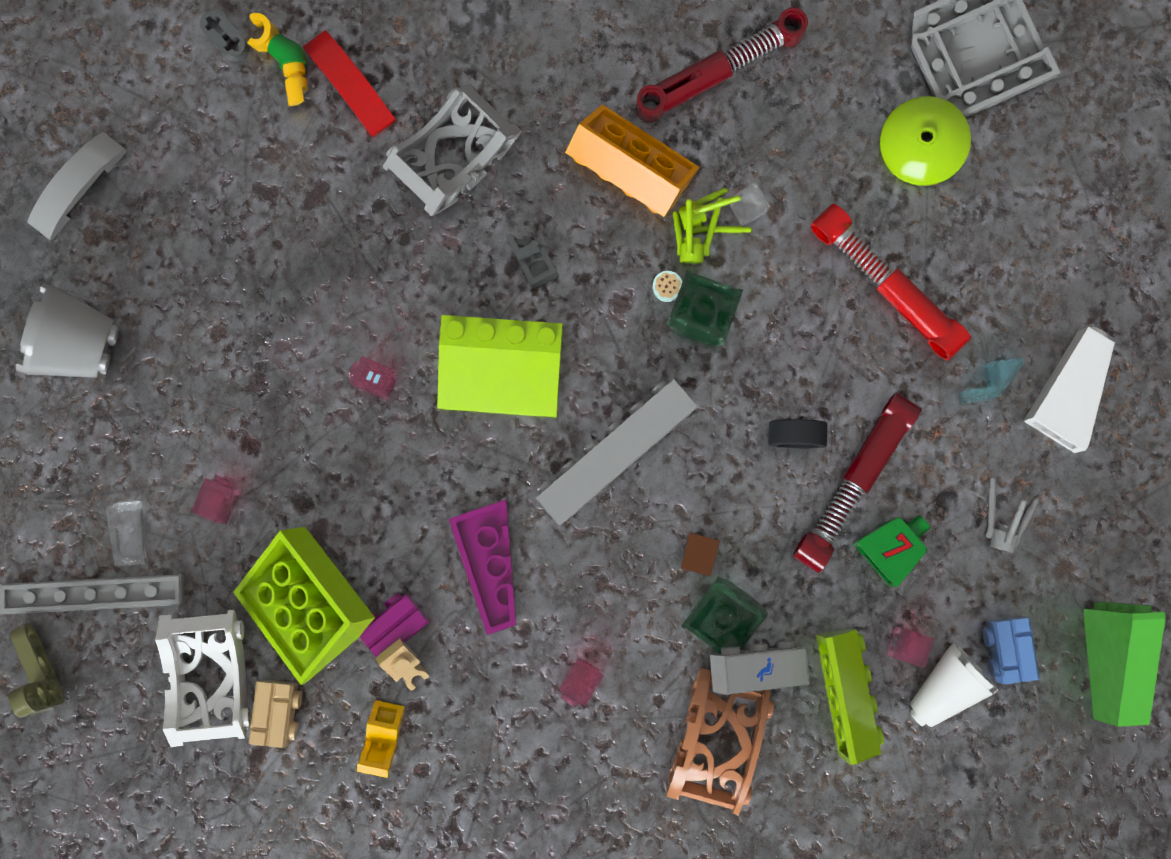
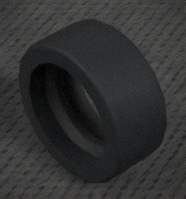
(798, 433)

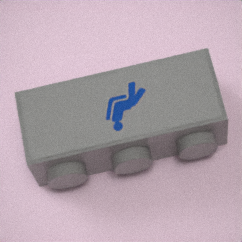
(759, 668)

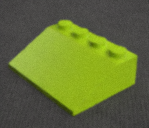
(499, 366)
(302, 603)

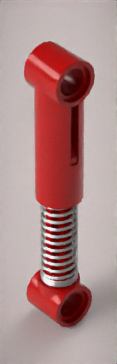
(942, 333)

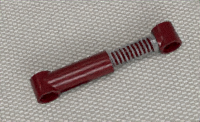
(719, 66)
(894, 421)

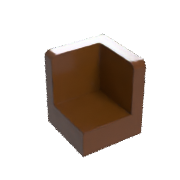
(699, 554)

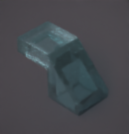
(998, 377)

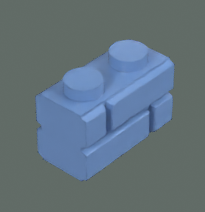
(1011, 650)

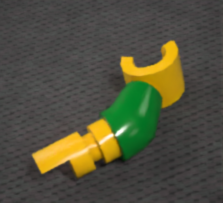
(287, 53)

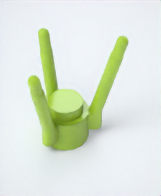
(700, 217)
(690, 248)

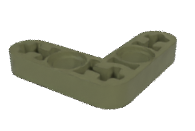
(44, 689)

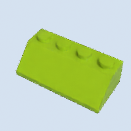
(849, 695)

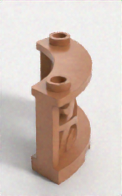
(685, 770)

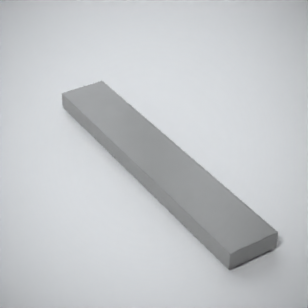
(92, 594)

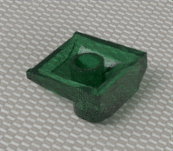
(704, 309)
(725, 616)

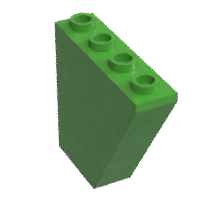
(1123, 660)

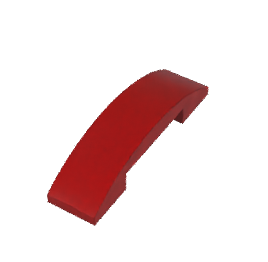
(349, 83)

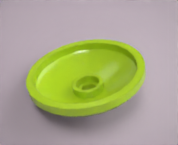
(922, 161)

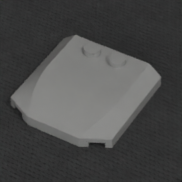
(979, 51)

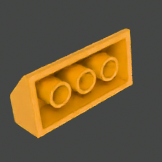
(631, 160)

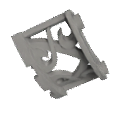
(445, 191)

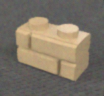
(274, 713)

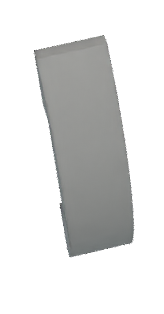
(72, 182)

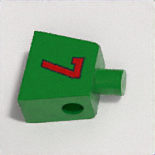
(894, 548)

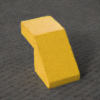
(381, 739)

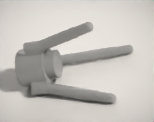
(1006, 537)

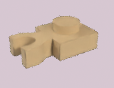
(400, 663)

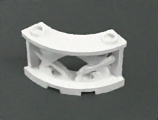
(177, 710)

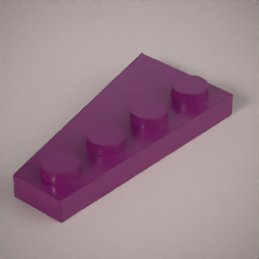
(486, 556)

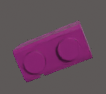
(400, 620)

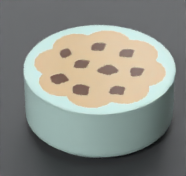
(666, 286)

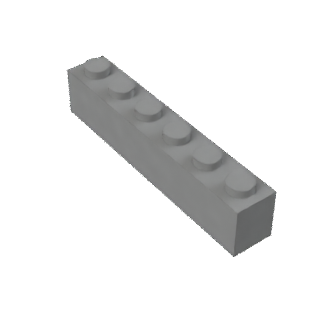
(616, 452)

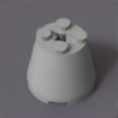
(65, 337)

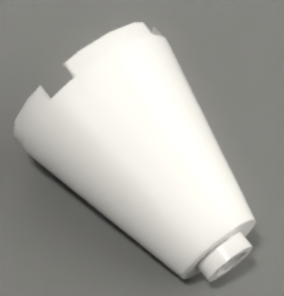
(950, 688)

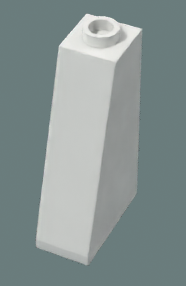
(1074, 390)

